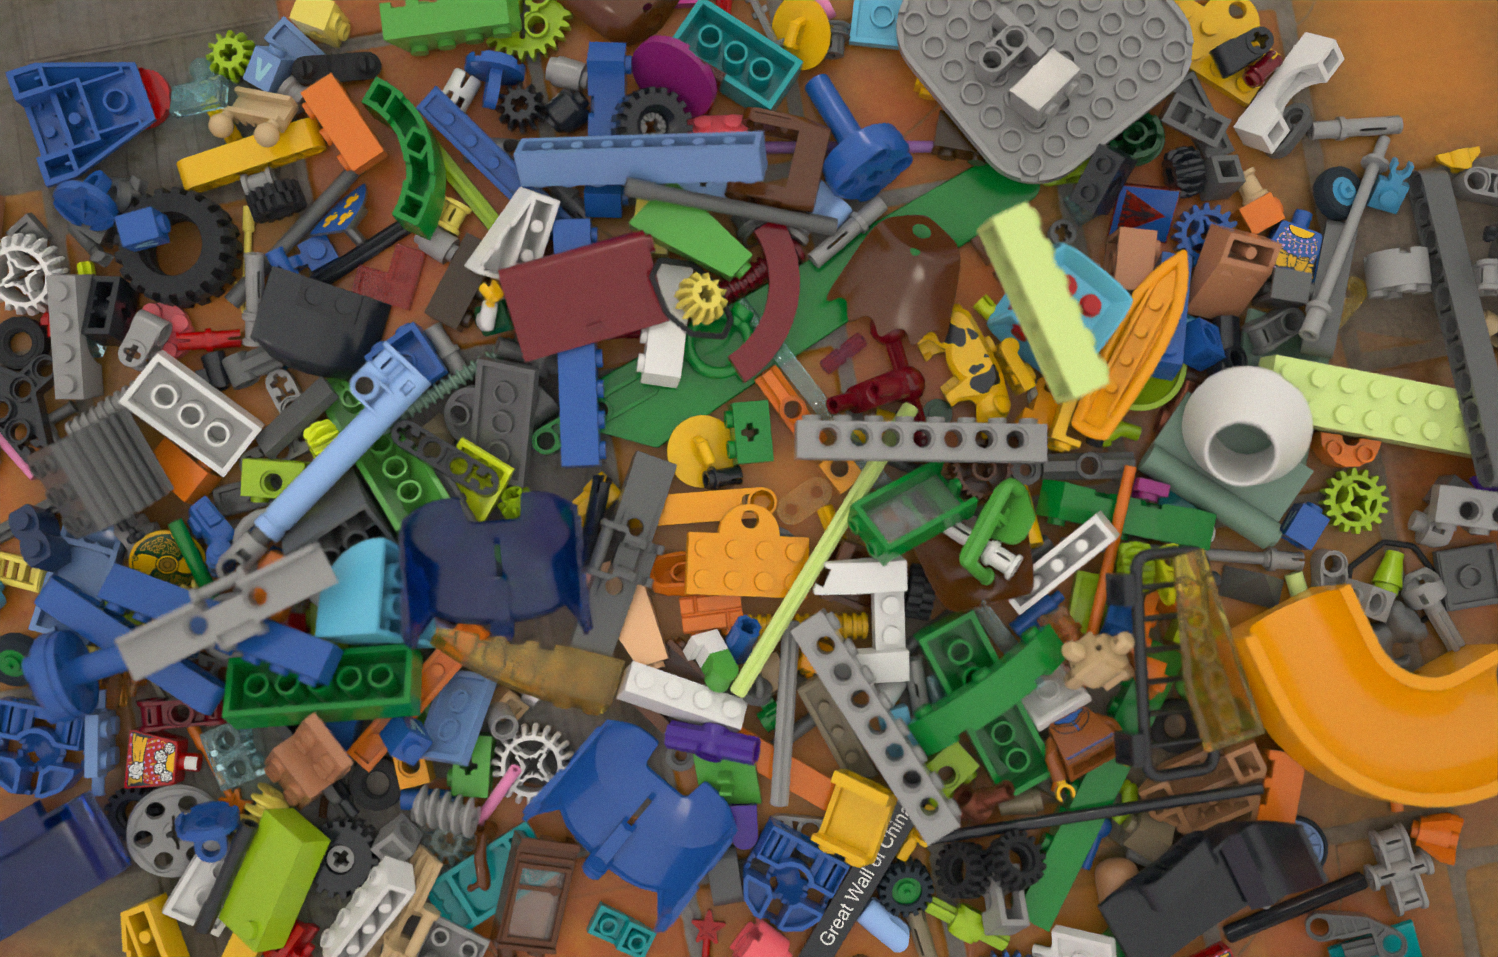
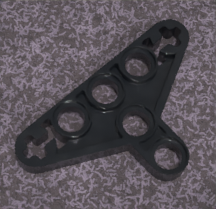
(27, 410)

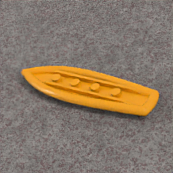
(1135, 347)

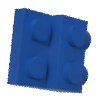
(416, 348)

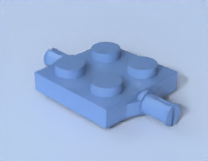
(100, 744)

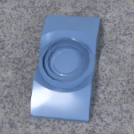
(88, 570)

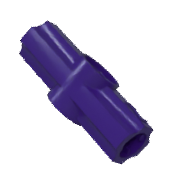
(712, 742)

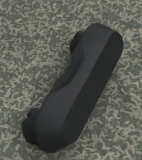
(343, 66)

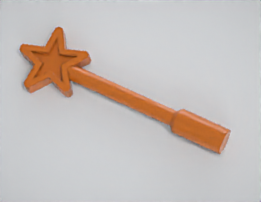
(232, 798)

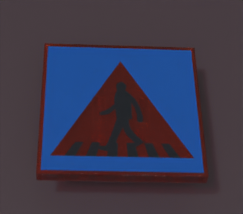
(1145, 208)

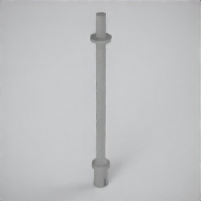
(1319, 309)
(1269, 558)

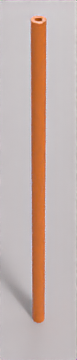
(1109, 557)

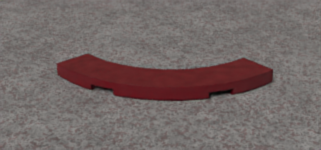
(780, 302)

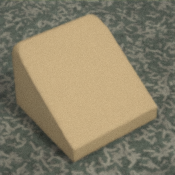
(512, 698)

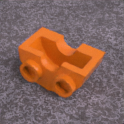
(1338, 454)

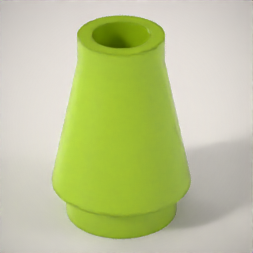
(1390, 572)

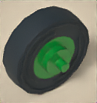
(13, 650)

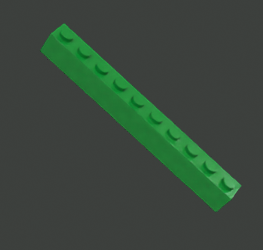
(1069, 844)

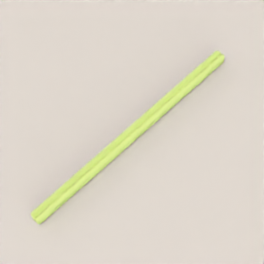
(812, 567)

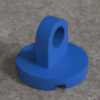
(495, 70)
(87, 201)
(206, 823)

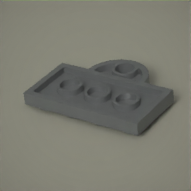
(498, 413)

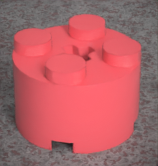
(760, 941)

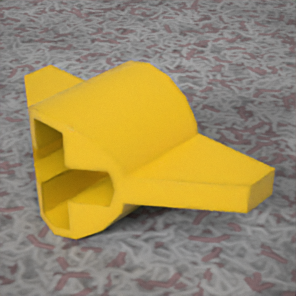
(1458, 159)

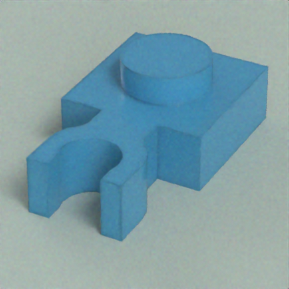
(1390, 191)

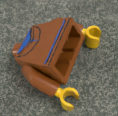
(1078, 746)

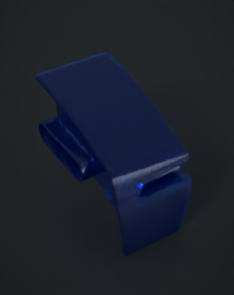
(54, 858)

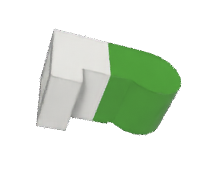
(713, 659)

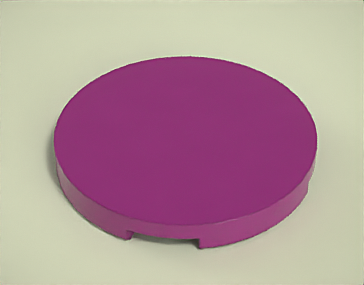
(671, 65)

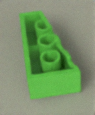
(446, 23)

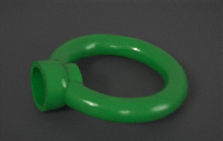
(742, 319)

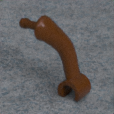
(480, 856)

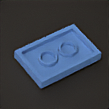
(458, 717)

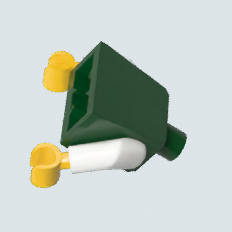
(493, 314)

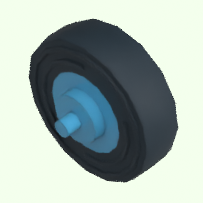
(1335, 192)

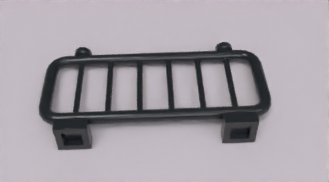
(1136, 748)

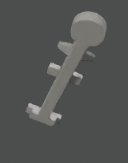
(760, 14)

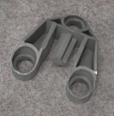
(1351, 924)

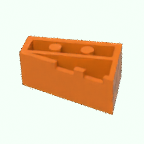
(343, 125)
(1281, 786)

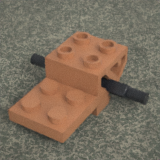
(310, 765)

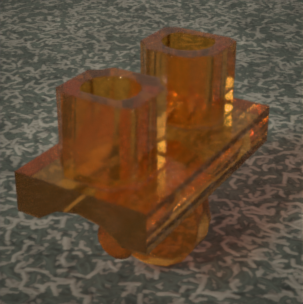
(1063, 626)
(120, 688)

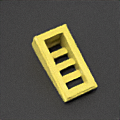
(36, 577)

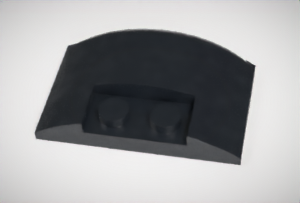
(317, 325)

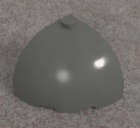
(340, 520)

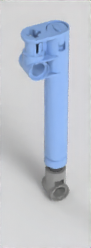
(393, 392)

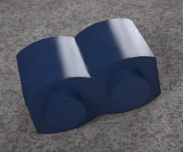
(39, 538)

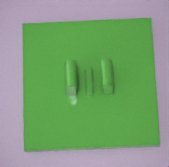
(733, 780)

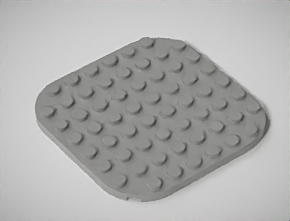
(1127, 57)

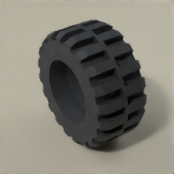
(215, 261)

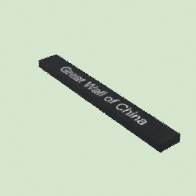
(859, 886)

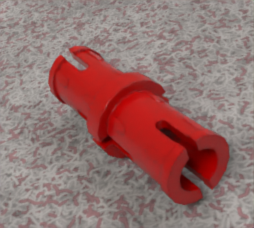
(208, 340)

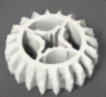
(13, 257)
(544, 773)

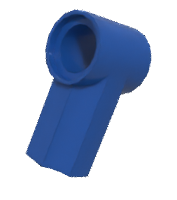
(742, 638)

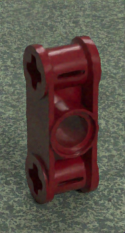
(162, 714)

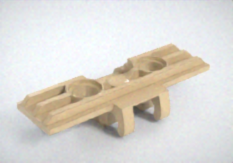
(395, 939)

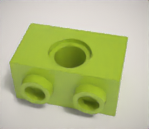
(258, 474)
(963, 768)

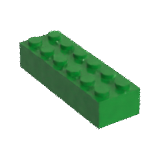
(365, 686)
(1008, 744)

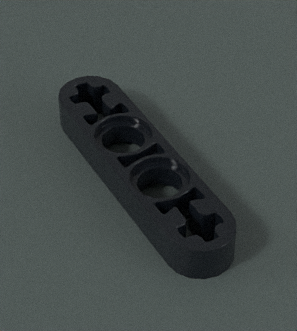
(443, 461)

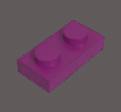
(1149, 490)

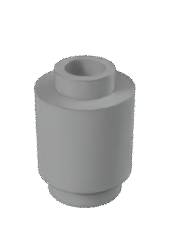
(567, 73)
(440, 247)

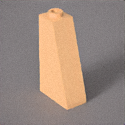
(641, 629)

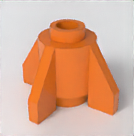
(1438, 835)

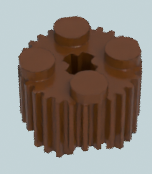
(975, 484)

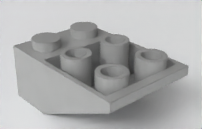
(452, 940)

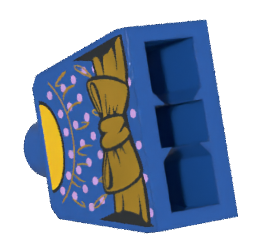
(1299, 244)

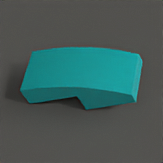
(621, 930)

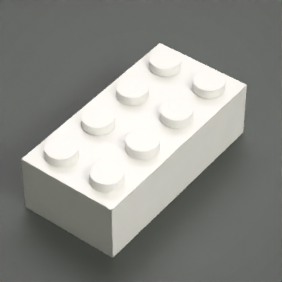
(191, 412)

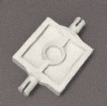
(1076, 943)

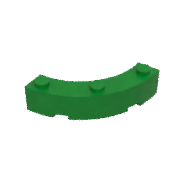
(425, 183)
(1162, 523)
(989, 692)

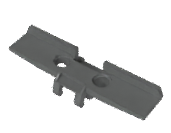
(634, 556)

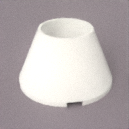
(1255, 398)

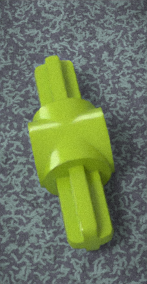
(965, 922)

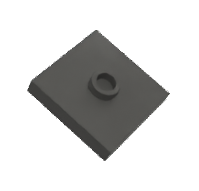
(1468, 575)

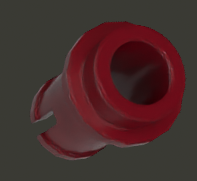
(1256, 74)

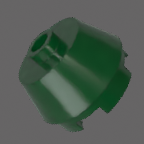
(1142, 139)

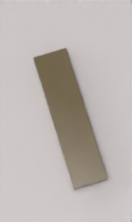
(835, 728)

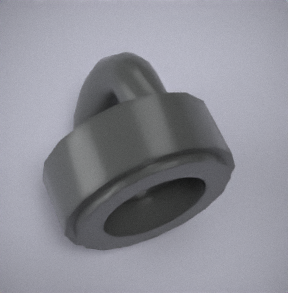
(121, 194)
(759, 693)

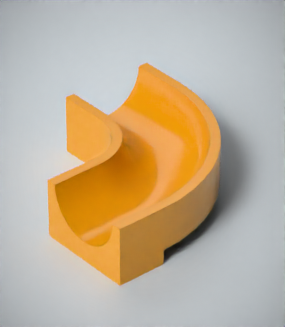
(1362, 718)

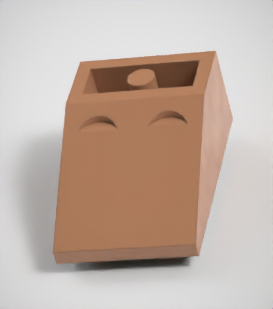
(1230, 271)

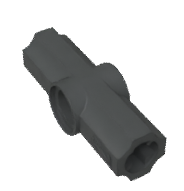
(1067, 465)

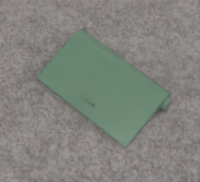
(1247, 509)

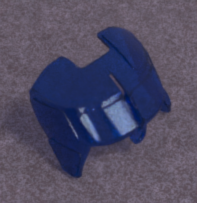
(453, 569)

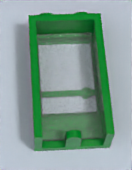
(909, 512)

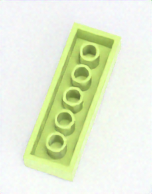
(1043, 303)

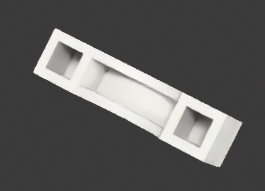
(1308, 63)

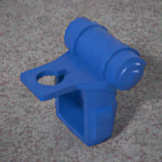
(218, 534)

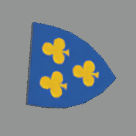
(345, 216)

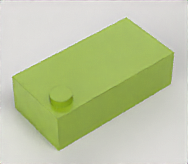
(274, 879)

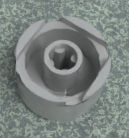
(1397, 272)

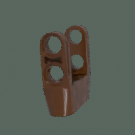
(806, 164)

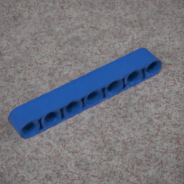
(102, 627)

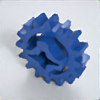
(1199, 225)

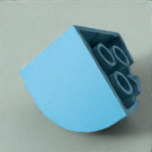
(366, 600)

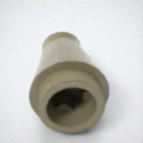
(1025, 803)

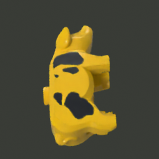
(973, 367)

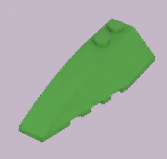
(392, 475)

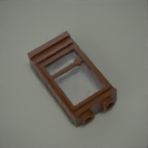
(533, 894)

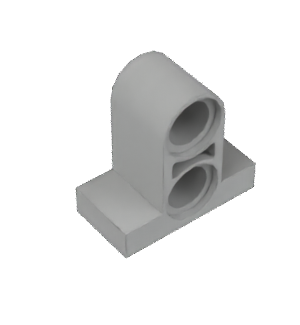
(1005, 56)

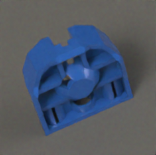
(49, 744)
(775, 848)

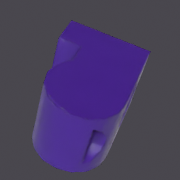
(746, 821)

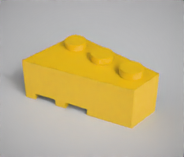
(150, 932)

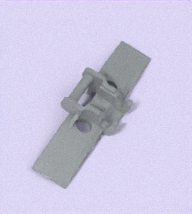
(232, 621)

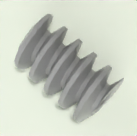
(445, 813)

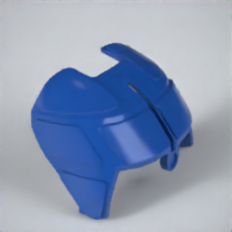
(669, 842)

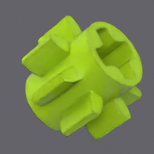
(511, 503)

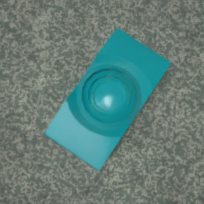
(450, 888)

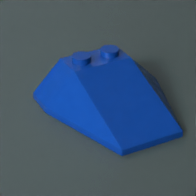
(80, 112)

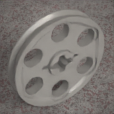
(159, 826)

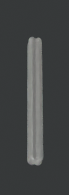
(785, 718)

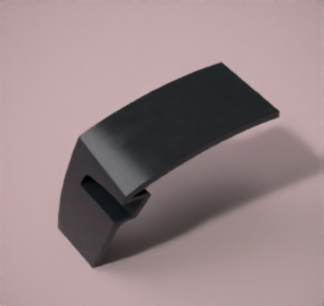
(1207, 881)

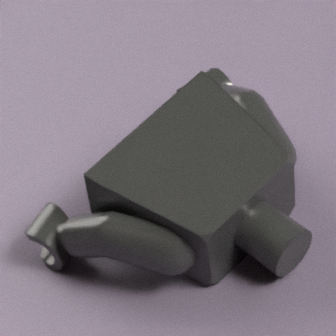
(91, 240)

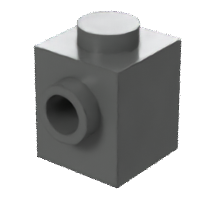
(1223, 177)

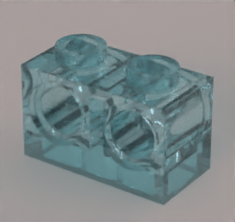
(224, 757)

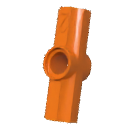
(778, 393)

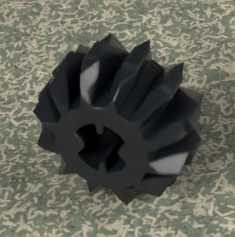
(519, 98)
(1184, 170)

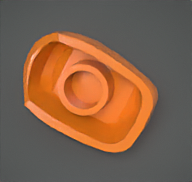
(669, 574)

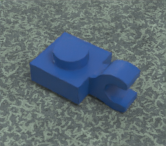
(315, 253)

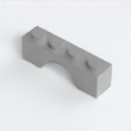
(73, 367)

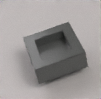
(29, 225)

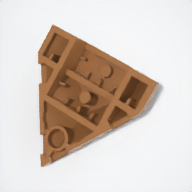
(1238, 765)

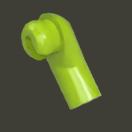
(1125, 430)
(1129, 793)

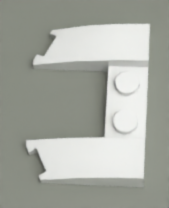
(888, 656)

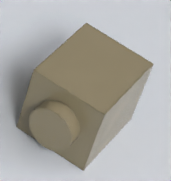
(1147, 835)

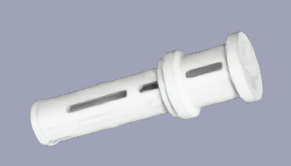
(992, 554)

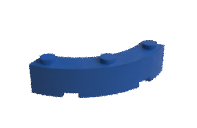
(607, 86)

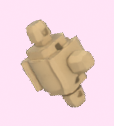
(1098, 660)

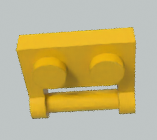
(1017, 374)

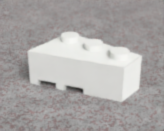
(517, 234)

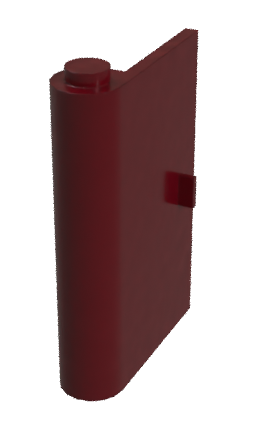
(582, 295)

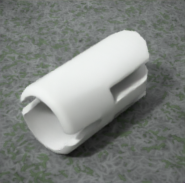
(465, 93)

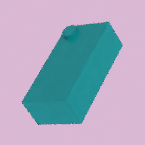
(755, 67)

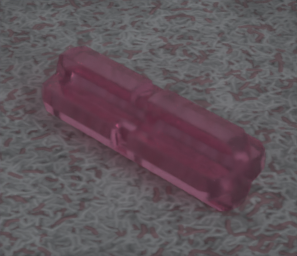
(847, 350)

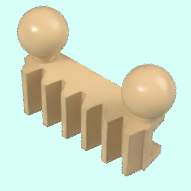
(261, 109)

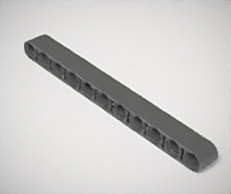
(1459, 316)

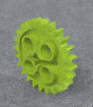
(549, 13)

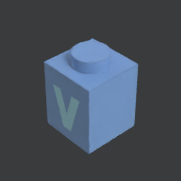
(268, 67)

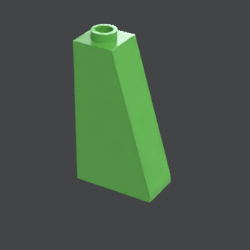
(693, 236)

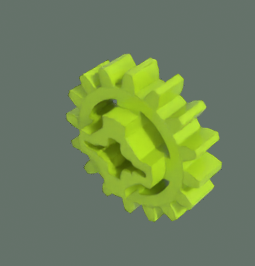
(1361, 508)

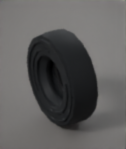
(37, 333)
(1158, 732)
(366, 798)

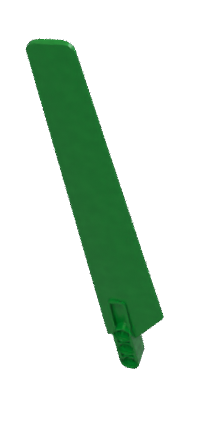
(652, 412)

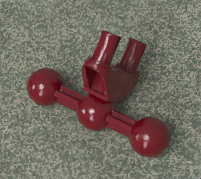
(898, 385)

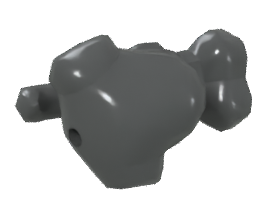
(1401, 627)

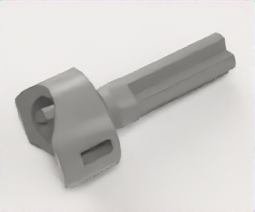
(1428, 598)

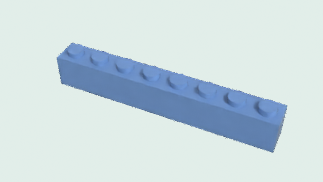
(650, 157)

